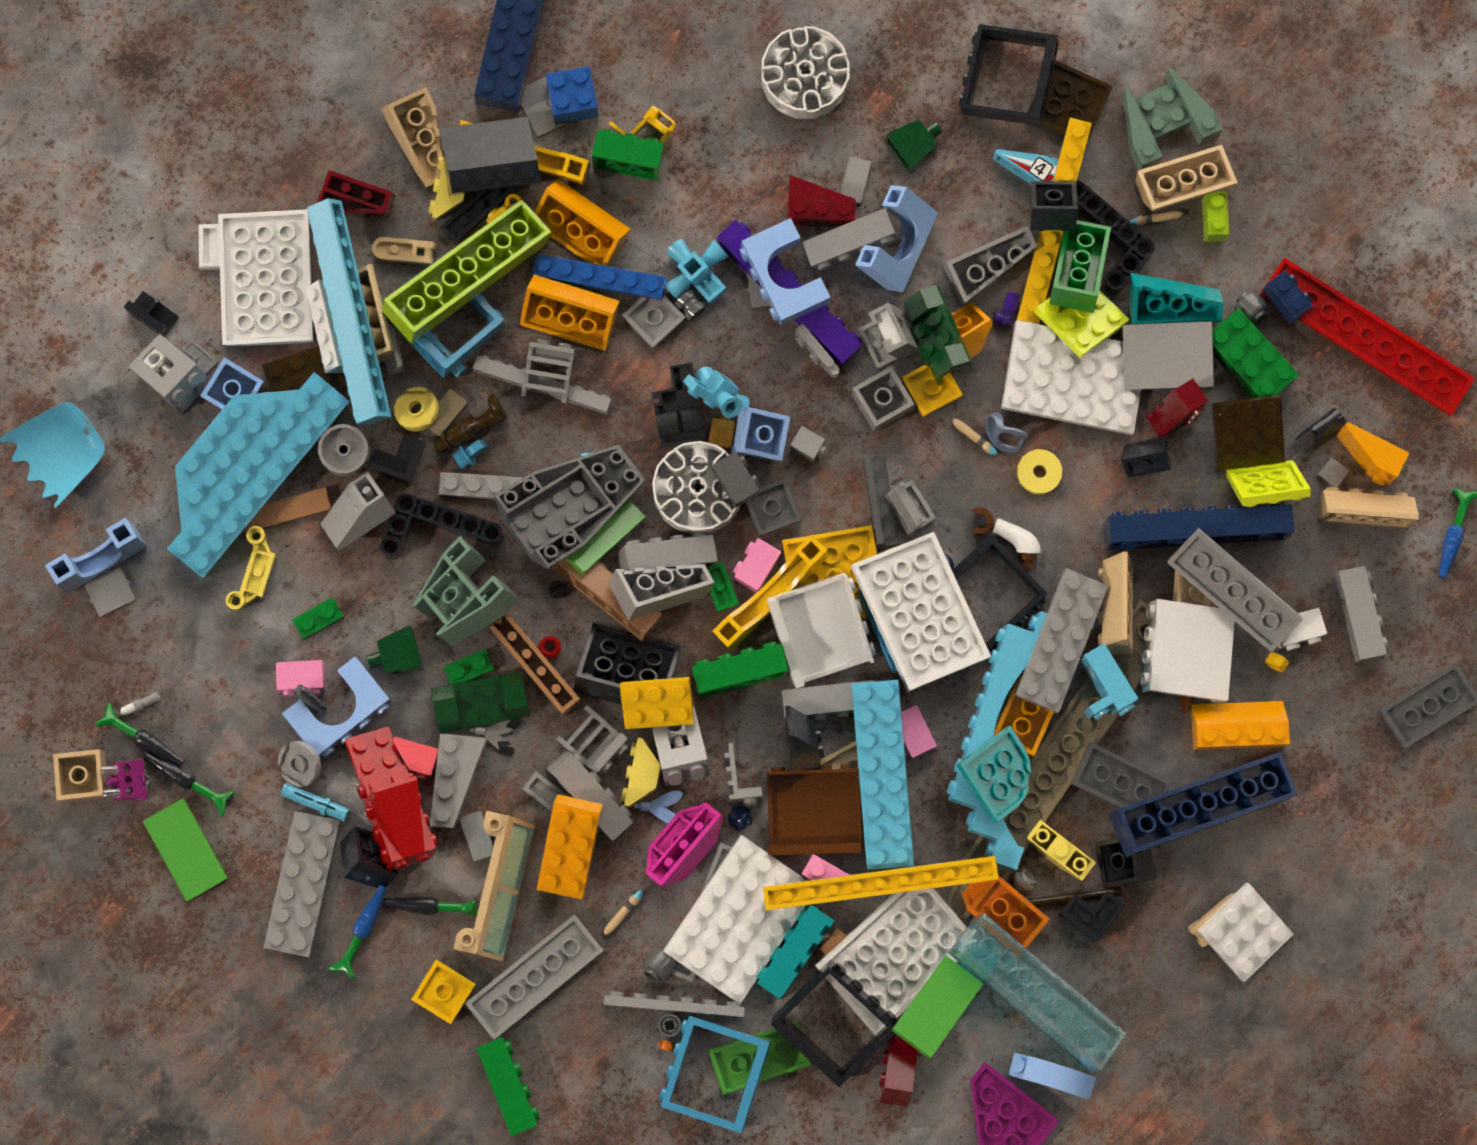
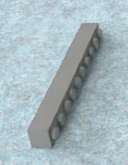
(515, 376)

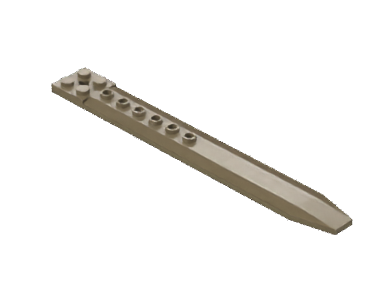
(1059, 758)

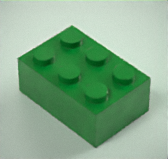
(628, 155)

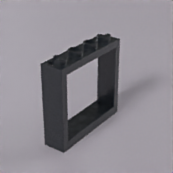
(987, 32)
(990, 543)
(810, 1049)

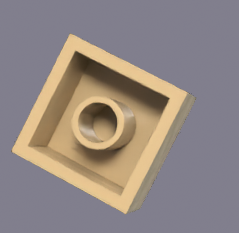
(79, 775)

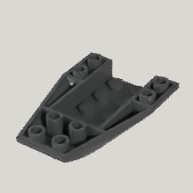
(567, 503)

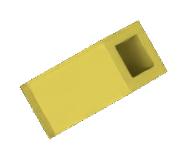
(443, 202)
(642, 774)
(1060, 851)

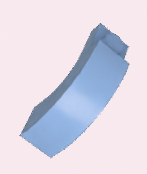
(1052, 1075)

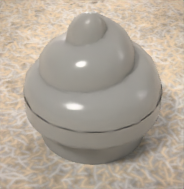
(1023, 881)

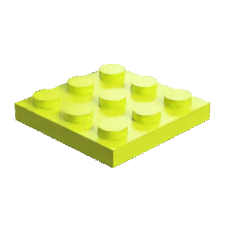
(1082, 329)
(1268, 483)

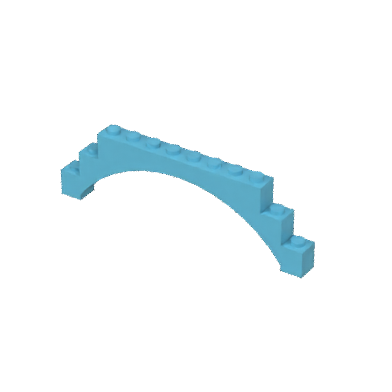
(1007, 664)

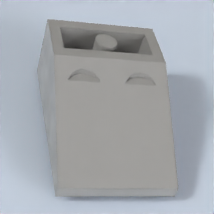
(356, 512)

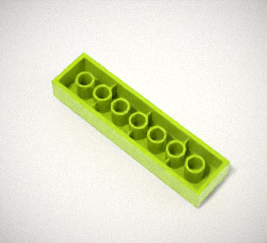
(466, 271)

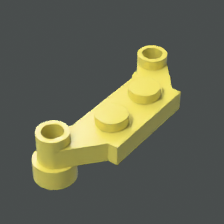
(257, 571)

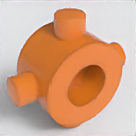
(667, 1045)

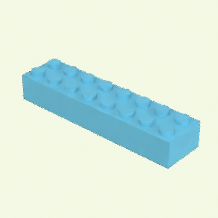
(883, 774)

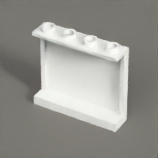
(821, 629)
(1187, 650)

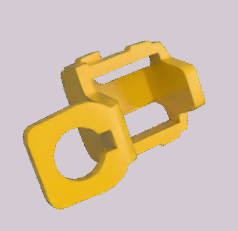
(653, 118)

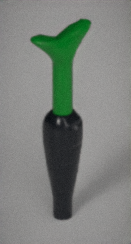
(142, 738)
(187, 781)
(429, 905)

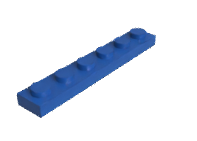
(600, 277)

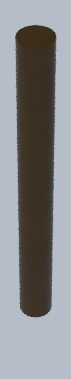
(1064, 898)

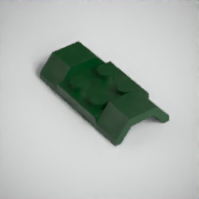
(936, 332)
(480, 702)

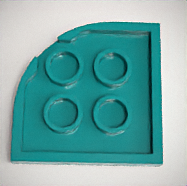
(998, 773)

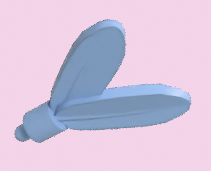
(658, 805)

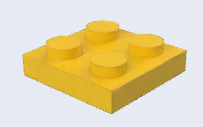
(926, 393)
(443, 991)

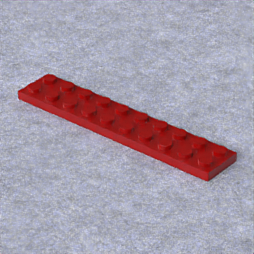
(1379, 343)

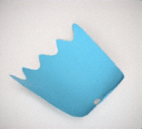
(57, 448)

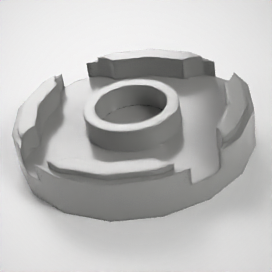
(299, 763)

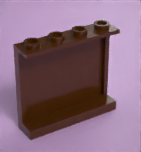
(814, 811)

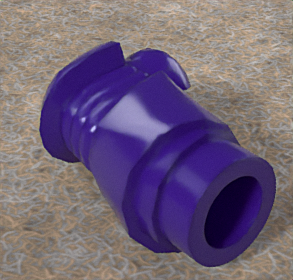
(1008, 311)

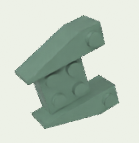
(1163, 114)
(457, 599)

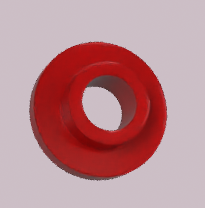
(550, 640)

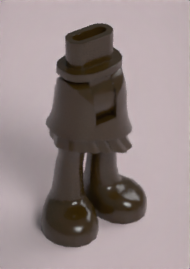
(470, 426)

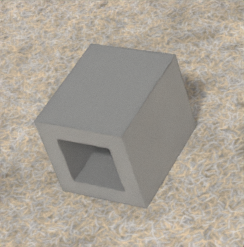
(808, 445)

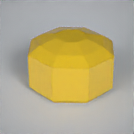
(1276, 661)

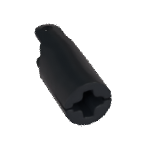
(1324, 427)

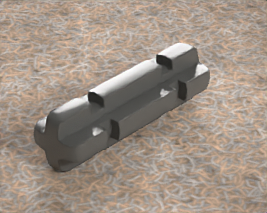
(310, 699)

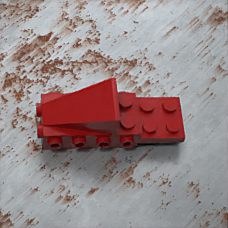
(391, 800)

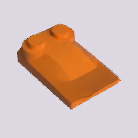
(1005, 908)

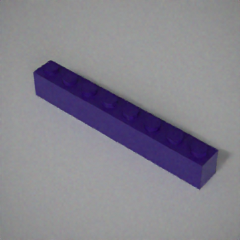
(826, 328)

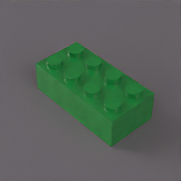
(1080, 267)
(1250, 357)
(740, 670)

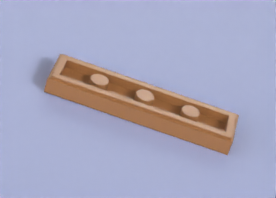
(291, 509)

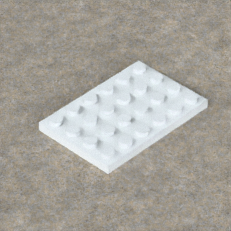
(265, 278)
(1056, 384)
(920, 611)
(728, 928)
(896, 951)

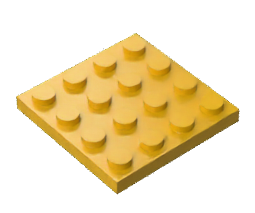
(845, 549)

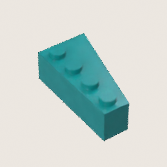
(795, 951)

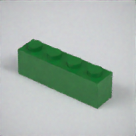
(507, 1085)

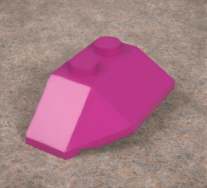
(683, 844)

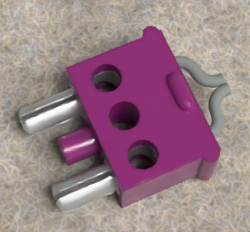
(127, 780)

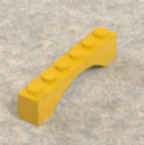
(560, 164)
(789, 577)

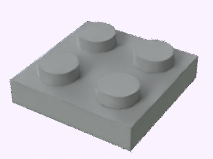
(653, 319)

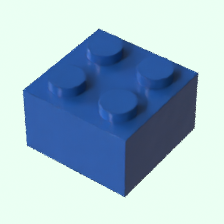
(572, 95)

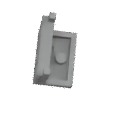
(546, 353)
(909, 507)
(611, 747)
(748, 796)

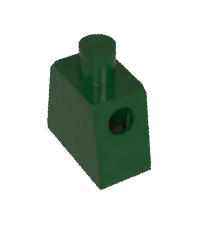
(913, 143)
(397, 653)

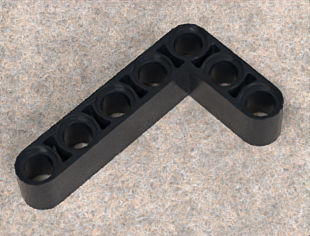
(1121, 225)
(437, 521)

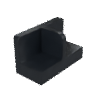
(152, 313)
(1146, 457)

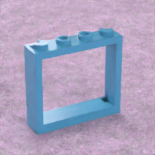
(438, 360)
(751, 1086)

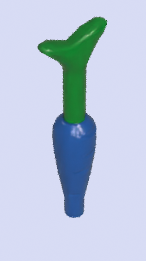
(1455, 533)
(361, 930)

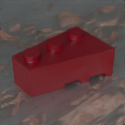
(357, 196)
(817, 205)
(1179, 408)
(899, 1072)

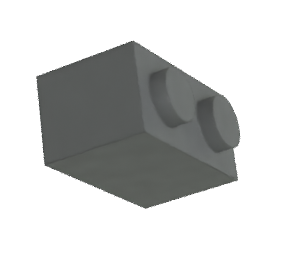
(736, 479)

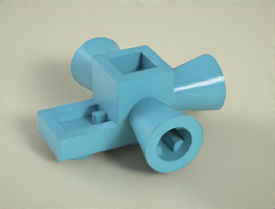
(696, 271)
(716, 391)

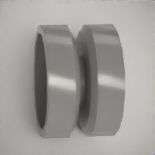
(330, 453)

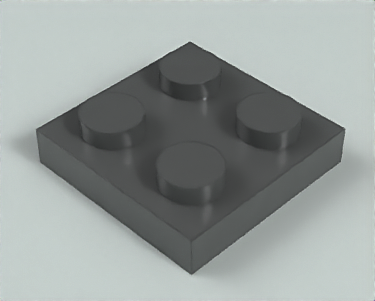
(773, 508)

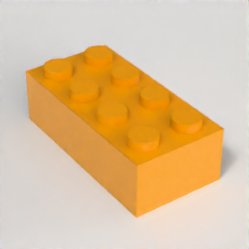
(569, 846)

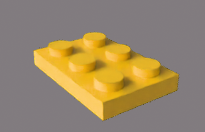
(657, 703)

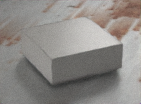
(1333, 473)

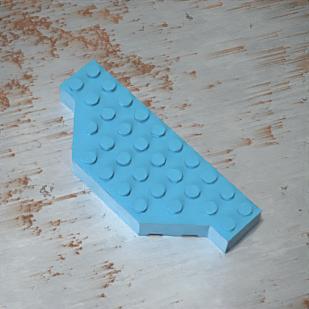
(243, 463)

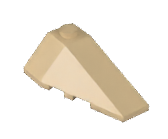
(416, 131)

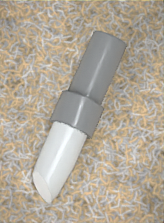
(140, 704)

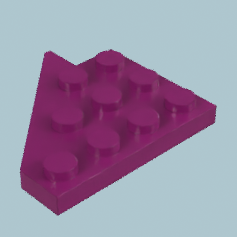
(1005, 1112)

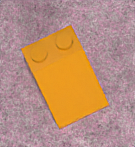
(1374, 455)
(1026, 720)

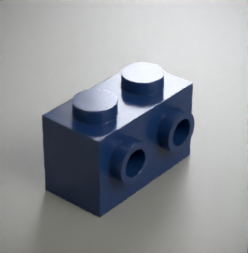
(1288, 297)

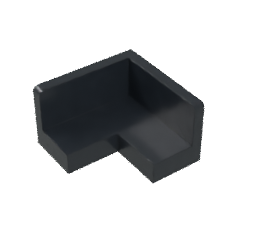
(398, 467)
(362, 861)
(1089, 920)

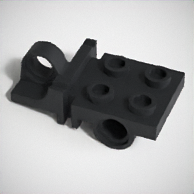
(678, 412)

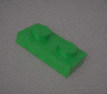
(722, 590)
(318, 618)
(469, 667)

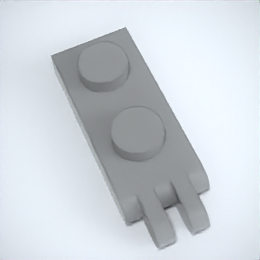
(818, 354)

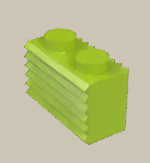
(1215, 217)

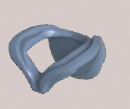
(995, 427)

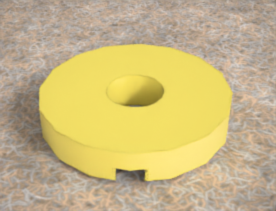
(422, 419)
(1043, 459)

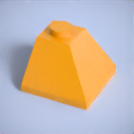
(973, 327)

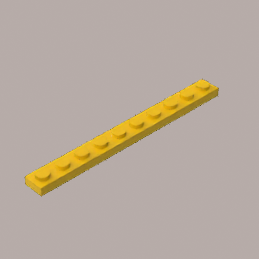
(1049, 240)
(880, 883)

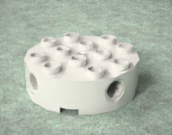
(803, 51)
(679, 503)

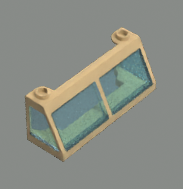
(500, 888)

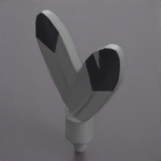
(493, 734)

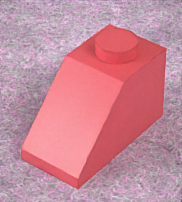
(418, 757)

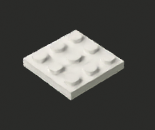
(1245, 932)

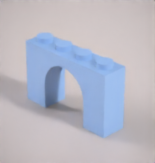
(916, 223)
(785, 303)
(74, 572)
(369, 701)

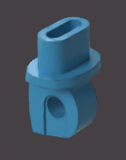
(467, 455)

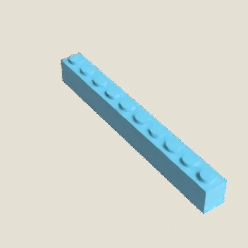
(348, 312)

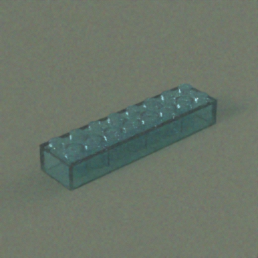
(1037, 993)

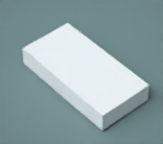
(209, 247)

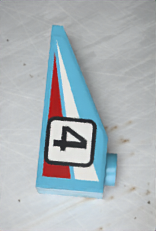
(1026, 165)

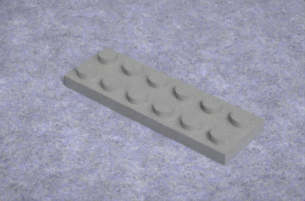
(1235, 590)
(1061, 640)
(302, 884)
(534, 977)

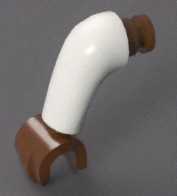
(1022, 539)

